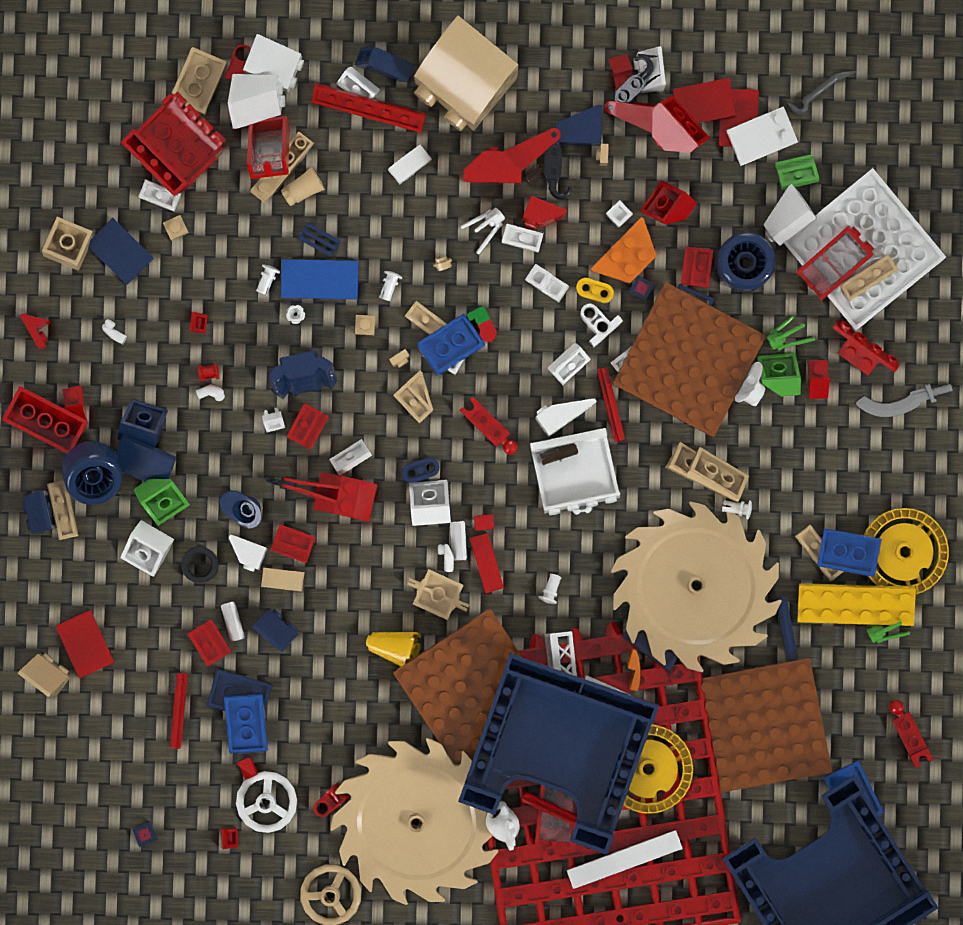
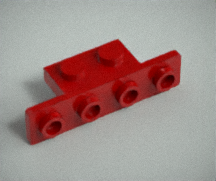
(861, 351)

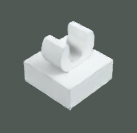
(273, 421)

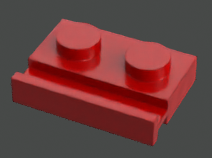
(697, 267)
(307, 426)
(293, 543)
(209, 642)

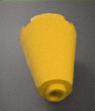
(394, 646)

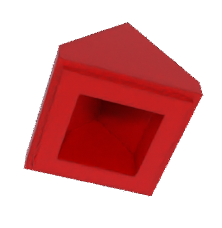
(198, 322)
(229, 838)

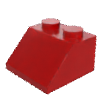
(542, 213)

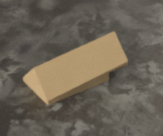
(708, 471)

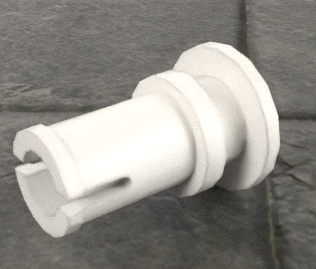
(267, 278)
(389, 285)
(738, 508)
(550, 590)

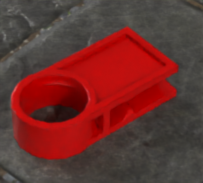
(236, 66)

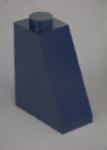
(384, 64)
(582, 128)

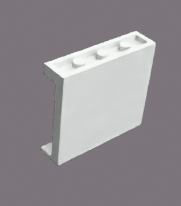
(579, 478)

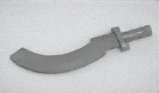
(904, 405)

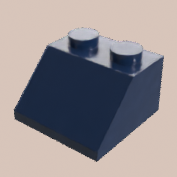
(143, 422)
(39, 512)
(276, 630)

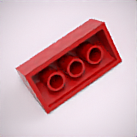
(45, 420)

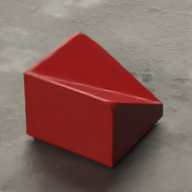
(484, 522)
(248, 767)

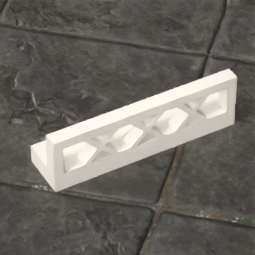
(553, 655)

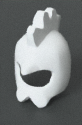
(504, 826)

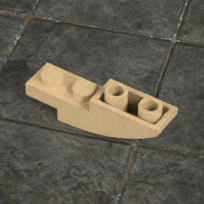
(268, 186)

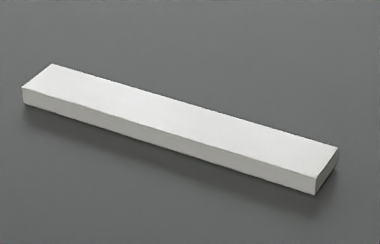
(624, 859)

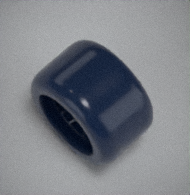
(749, 247)
(92, 473)

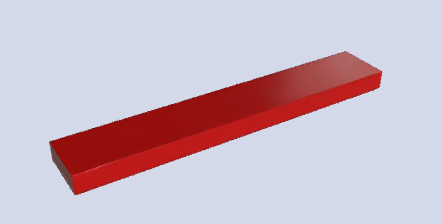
(368, 107)

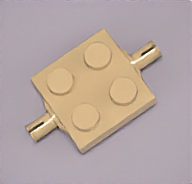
(438, 594)

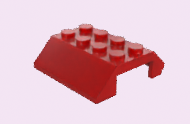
(175, 144)

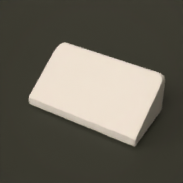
(356, 83)
(569, 363)
(458, 540)
(232, 621)

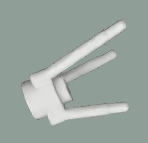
(493, 217)

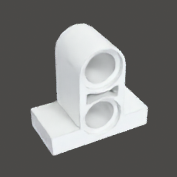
(598, 318)

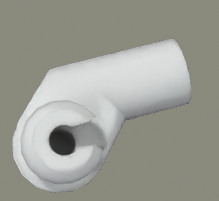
(112, 333)
(211, 390)
(448, 557)

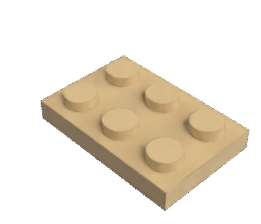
(200, 79)

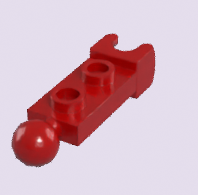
(489, 427)
(909, 734)

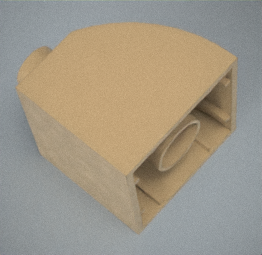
(464, 75)

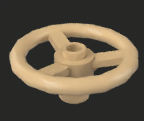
(344, 915)

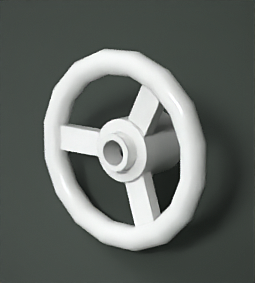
(286, 815)

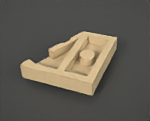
(415, 397)

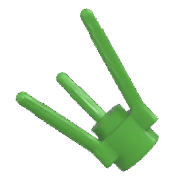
(777, 339)
(877, 632)

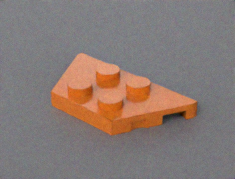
(628, 255)

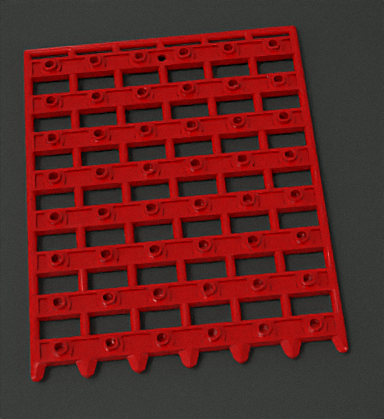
(686, 829)

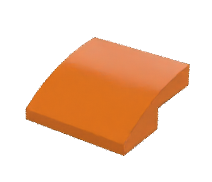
(634, 664)

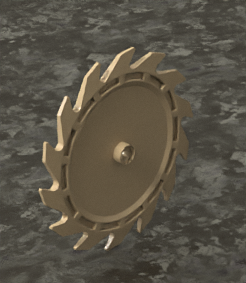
(687, 619)
(383, 830)

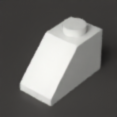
(248, 552)

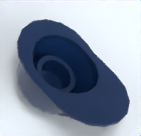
(241, 508)

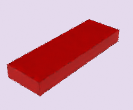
(486, 563)

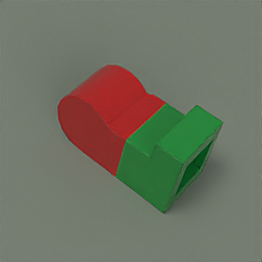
(484, 323)

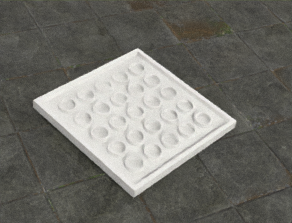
(890, 231)

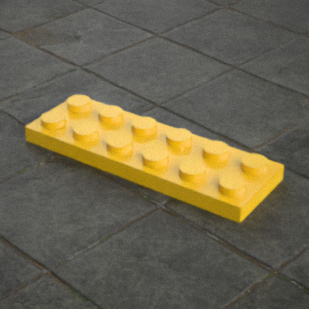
(856, 604)

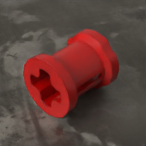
(208, 372)

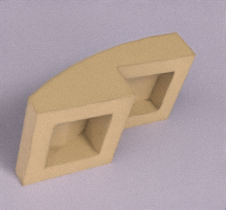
(282, 579)

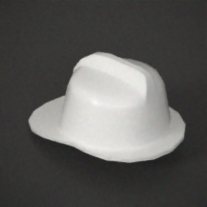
(751, 387)

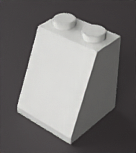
(274, 59)
(254, 98)

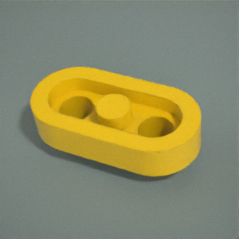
(595, 288)

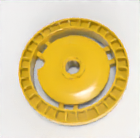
(919, 549)
(664, 772)

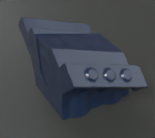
(302, 374)

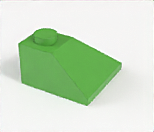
(781, 373)
(161, 499)

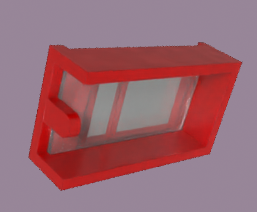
(268, 148)
(836, 262)
(550, 828)

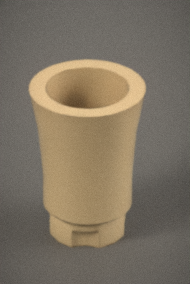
(303, 187)

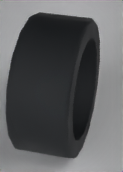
(185, 564)

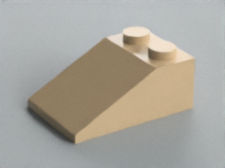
(45, 674)

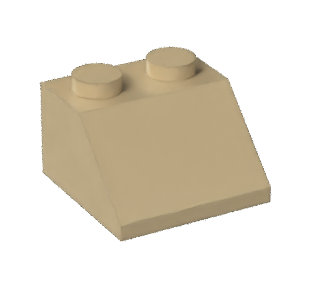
(67, 243)

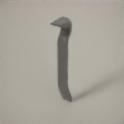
(817, 91)

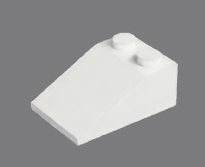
(762, 136)
(557, 416)

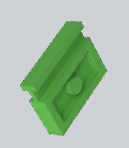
(797, 171)

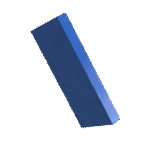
(319, 279)

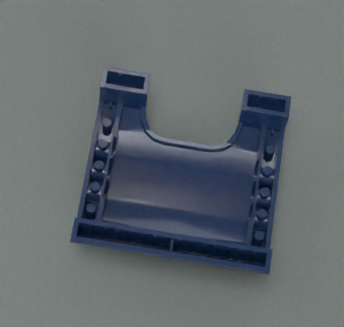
(563, 737)
(838, 879)

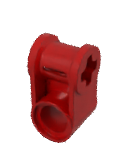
(331, 800)

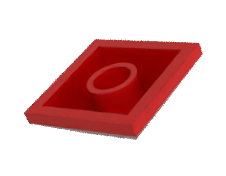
(668, 204)

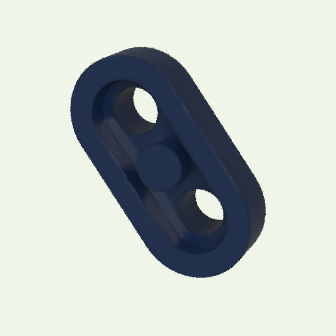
(420, 470)

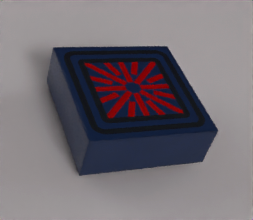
(641, 288)
(145, 834)

